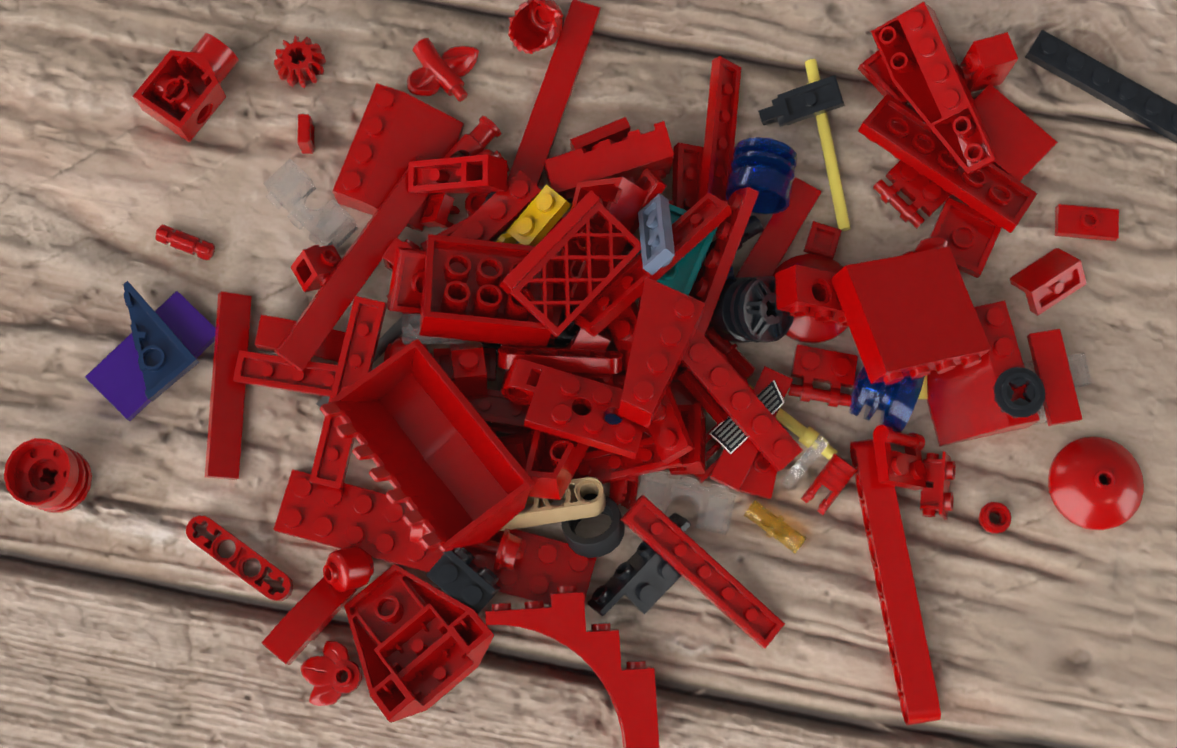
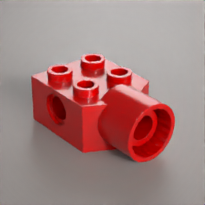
(187, 86)

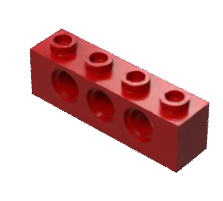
(808, 293)

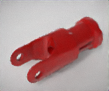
(477, 139)

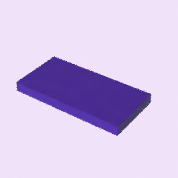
(119, 373)

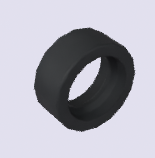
(601, 544)

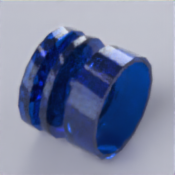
(767, 168)
(894, 400)

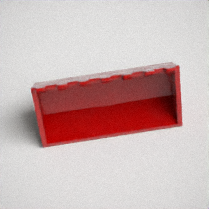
(431, 450)

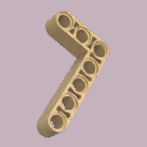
(572, 509)

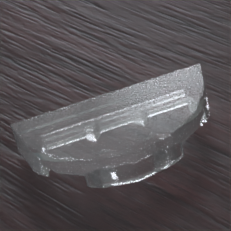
(804, 462)

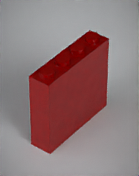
(910, 315)

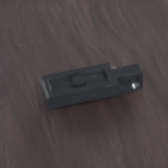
(803, 102)

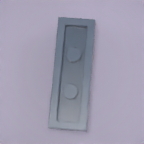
(656, 234)

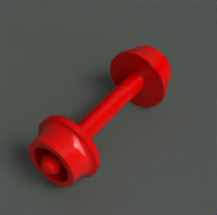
(506, 551)

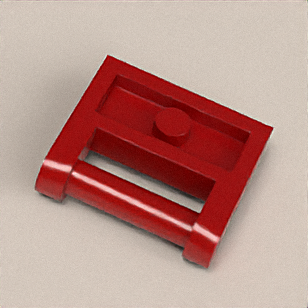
(899, 468)

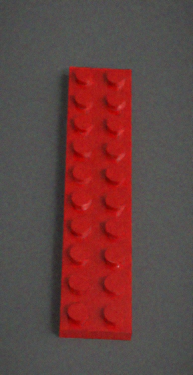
(377, 526)

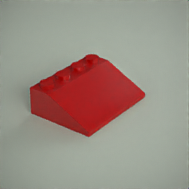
(388, 137)
(465, 296)
(963, 398)

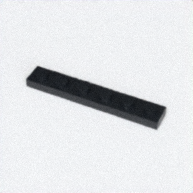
(1105, 84)

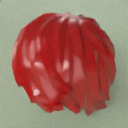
(535, 25)

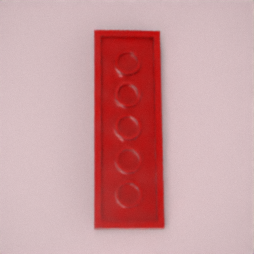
(913, 142)

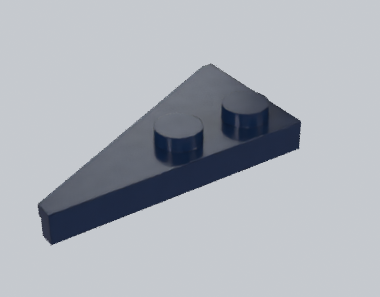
(160, 351)

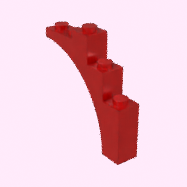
(629, 688)

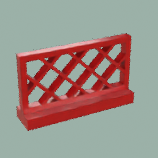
(552, 244)

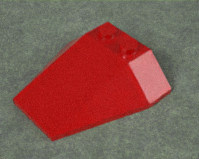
(413, 642)

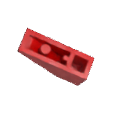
(458, 175)

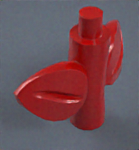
(441, 70)

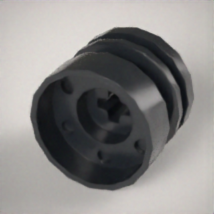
(750, 311)

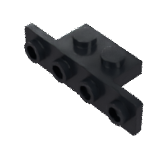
(640, 579)

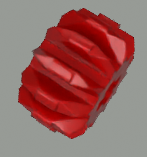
(303, 71)

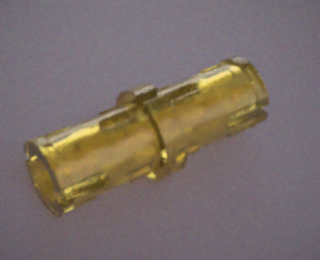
(775, 526)

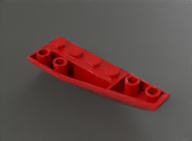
(934, 84)

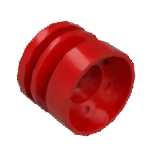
(33, 470)

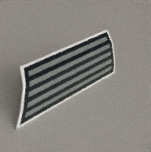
(730, 435)

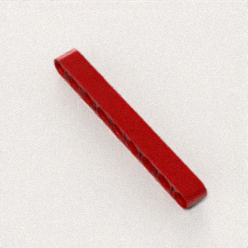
(895, 589)

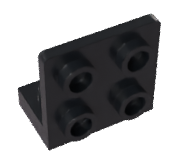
(464, 580)

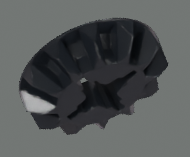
(1033, 393)

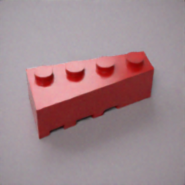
(611, 160)
(623, 202)
(659, 343)
(555, 459)

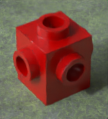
(315, 266)

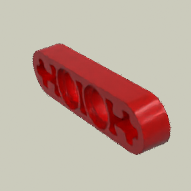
(564, 359)
(239, 558)

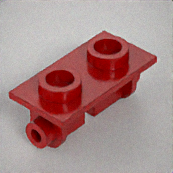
(939, 473)

